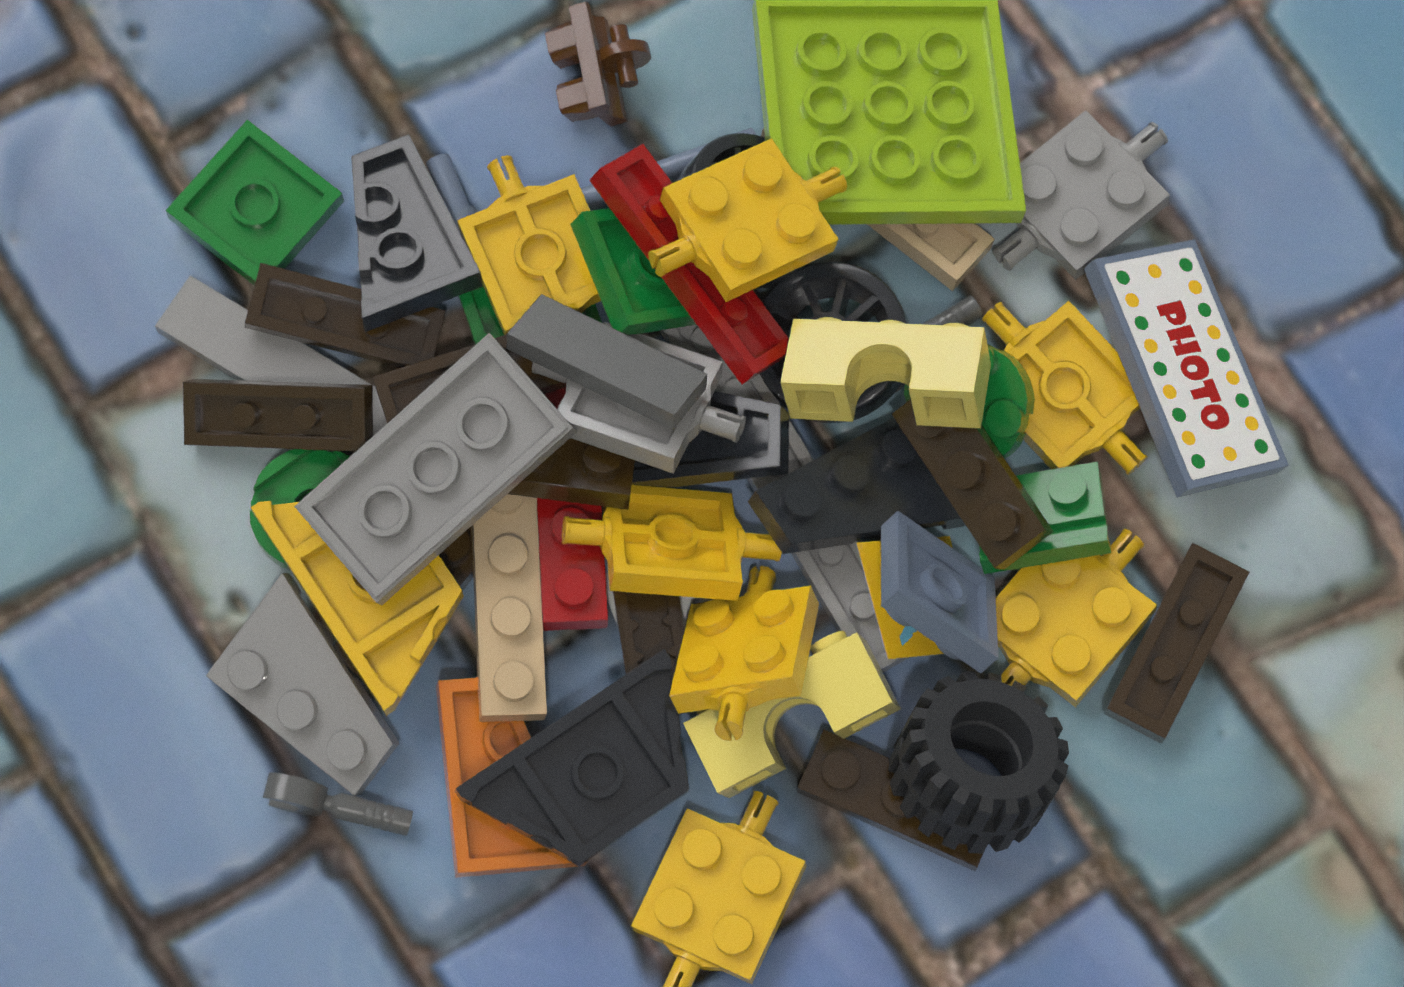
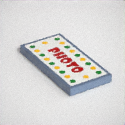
(1185, 367)

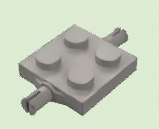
(1085, 195)
(634, 436)

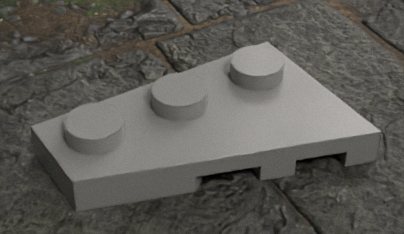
(302, 690)

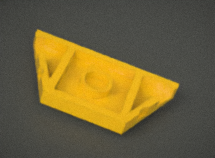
(380, 640)

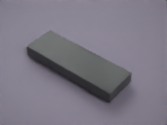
(607, 361)

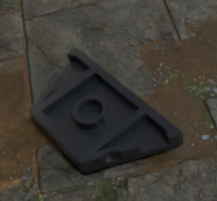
(592, 769)

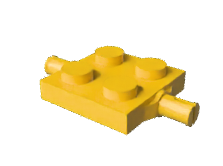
(748, 220)
(528, 245)
(1076, 387)
(673, 543)
(1070, 620)
(744, 651)
(719, 894)

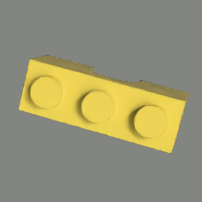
(837, 360)
(838, 678)

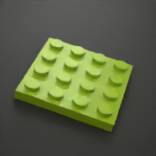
(898, 101)

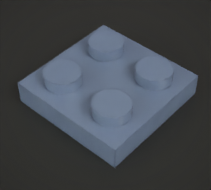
(938, 592)

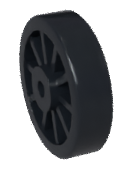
(844, 283)

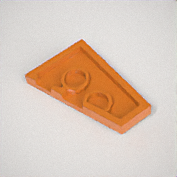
(468, 747)

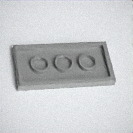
(435, 469)

